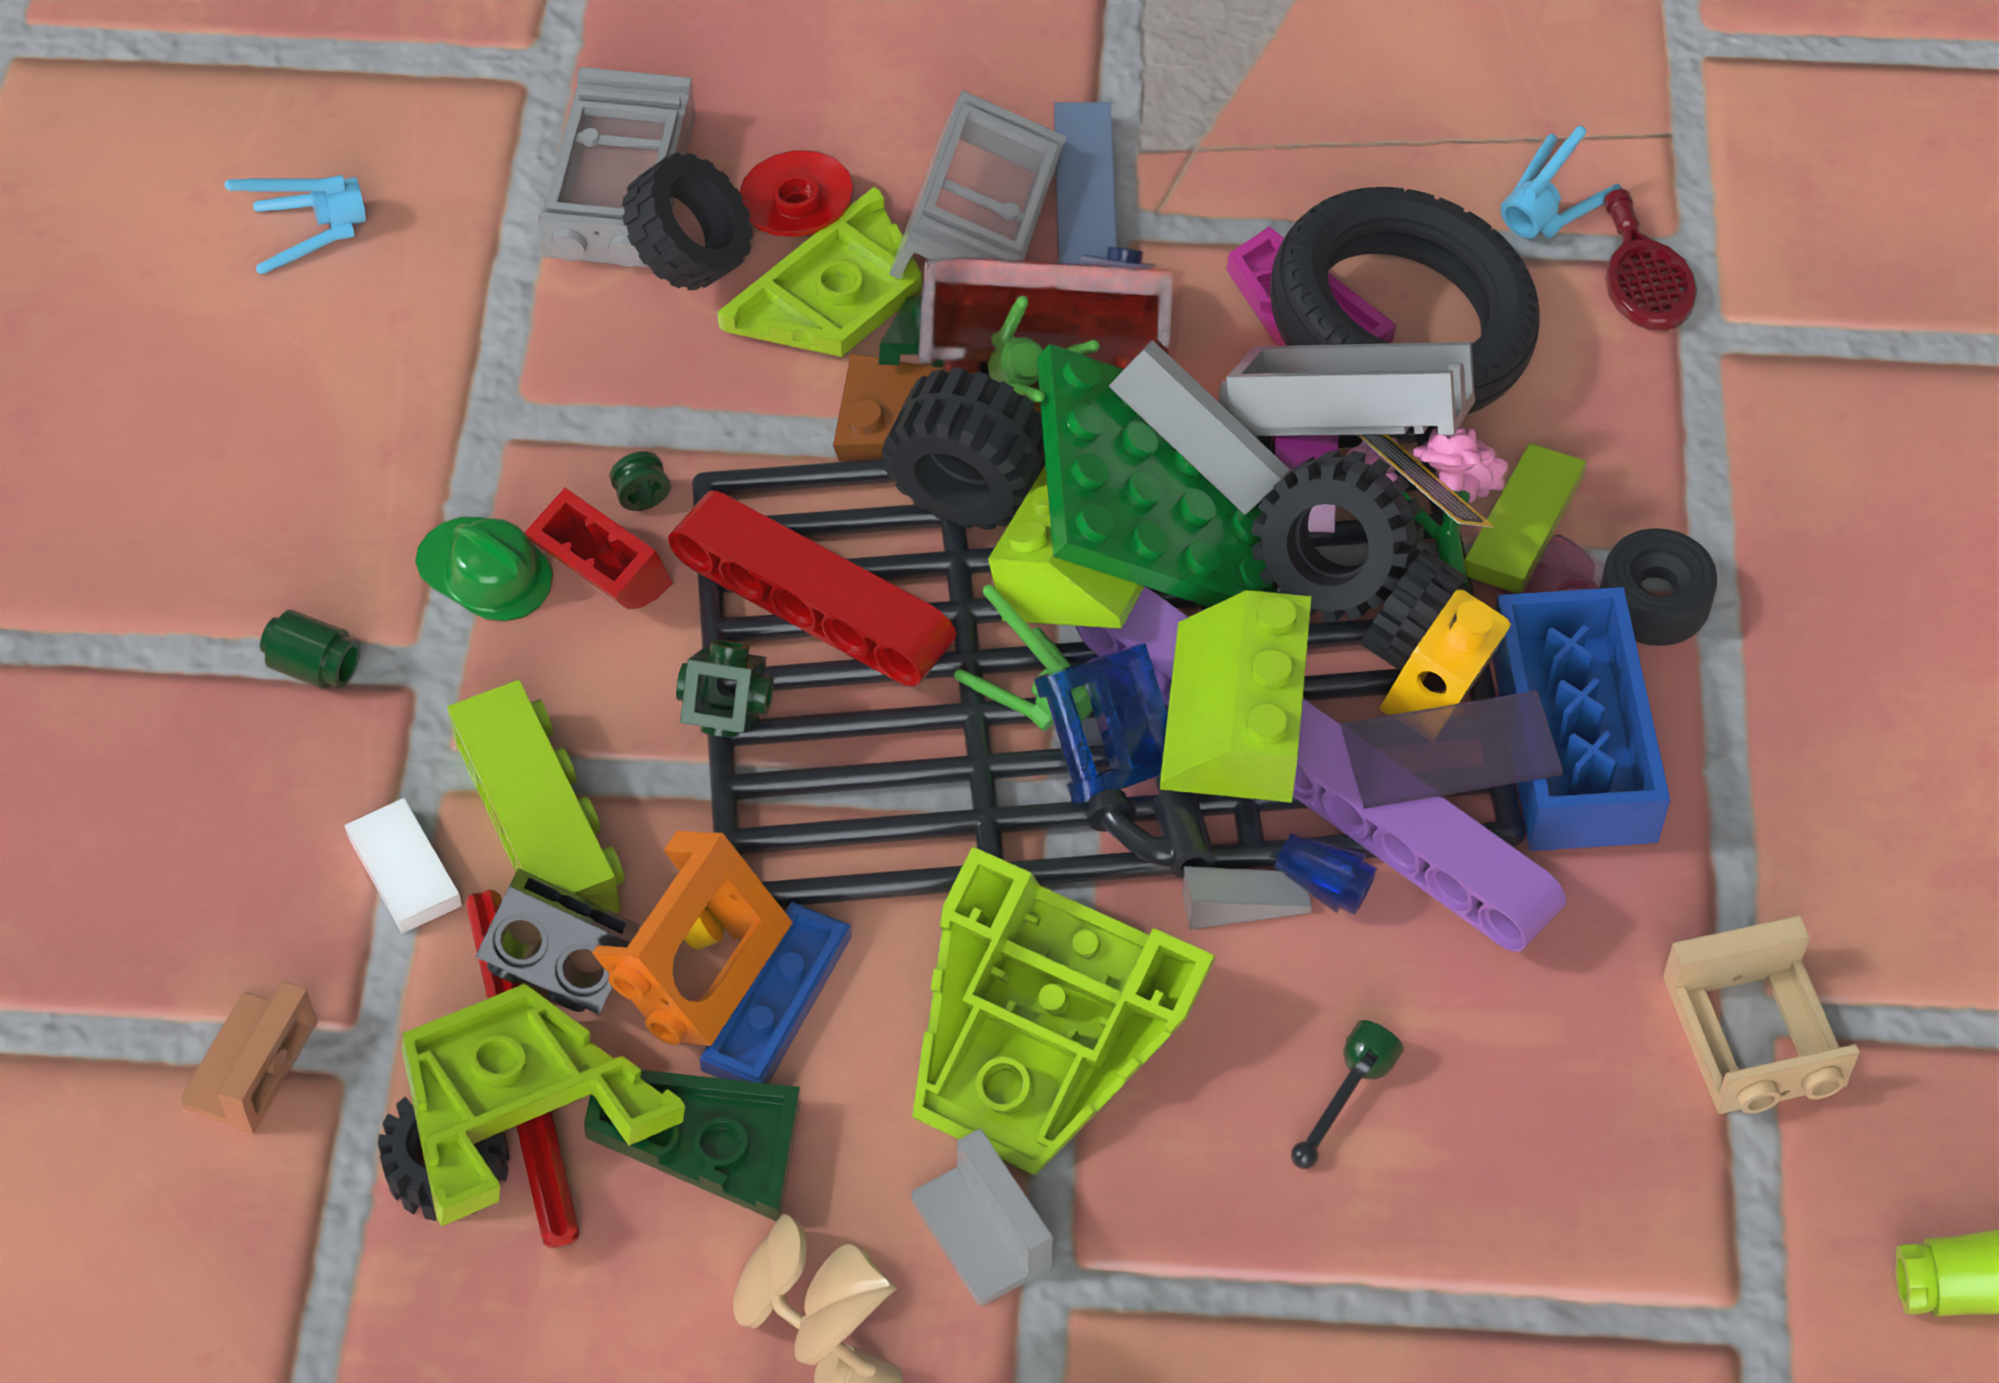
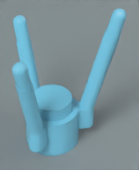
(1535, 200)
(334, 203)

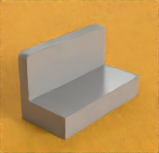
(985, 1222)

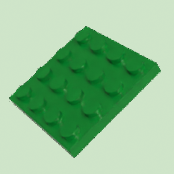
(1130, 498)

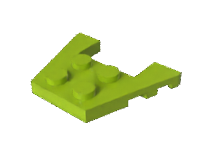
(502, 1068)

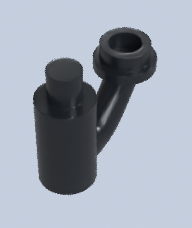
(1179, 820)

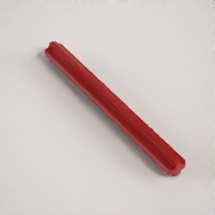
(538, 1135)

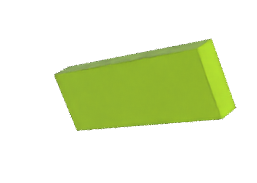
(1525, 518)

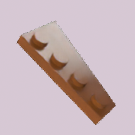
(872, 403)

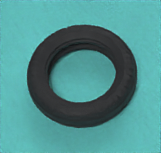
(1424, 231)

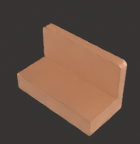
(251, 1057)

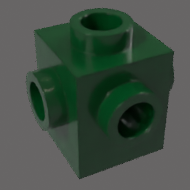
(706, 700)

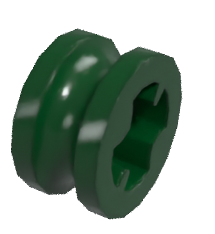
(640, 481)

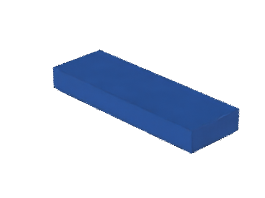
(778, 999)

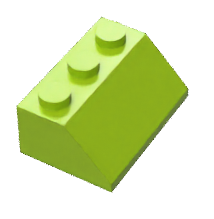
(1050, 588)
(1238, 698)

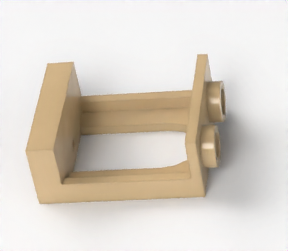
(1746, 956)

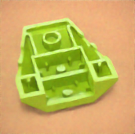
(1041, 1011)

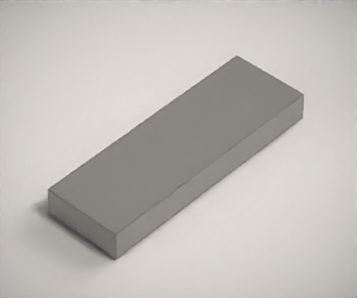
(1199, 427)

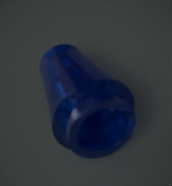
(1327, 872)

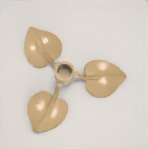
(836, 1303)

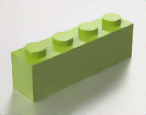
(531, 793)

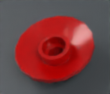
(796, 193)

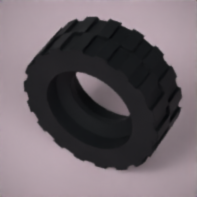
(661, 239)

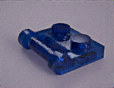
(1127, 714)

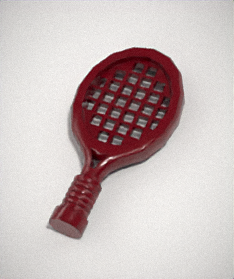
(1637, 245)

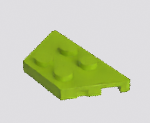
(830, 286)

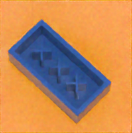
(1594, 695)

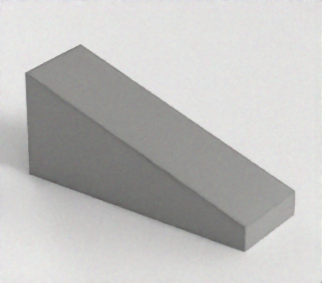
(1239, 896)

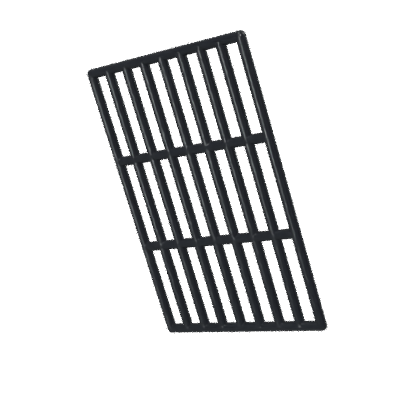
(975, 713)

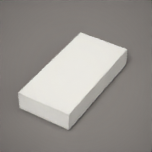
(403, 865)

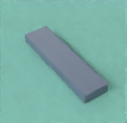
(1084, 180)

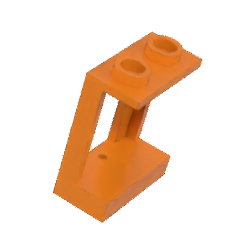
(712, 877)

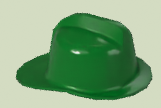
(485, 567)

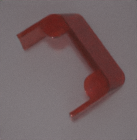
(1067, 305)

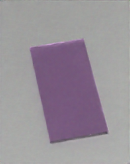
(1451, 749)

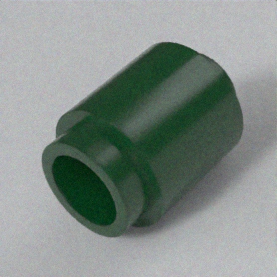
(309, 650)

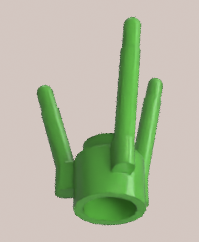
(1016, 358)
(1048, 655)

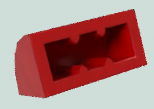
(600, 551)

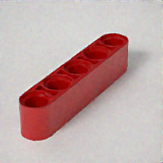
(812, 588)

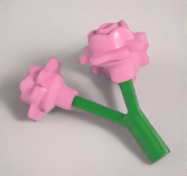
(1465, 468)

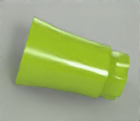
(1950, 1275)

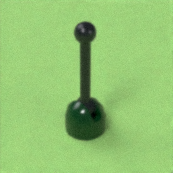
(1368, 1054)

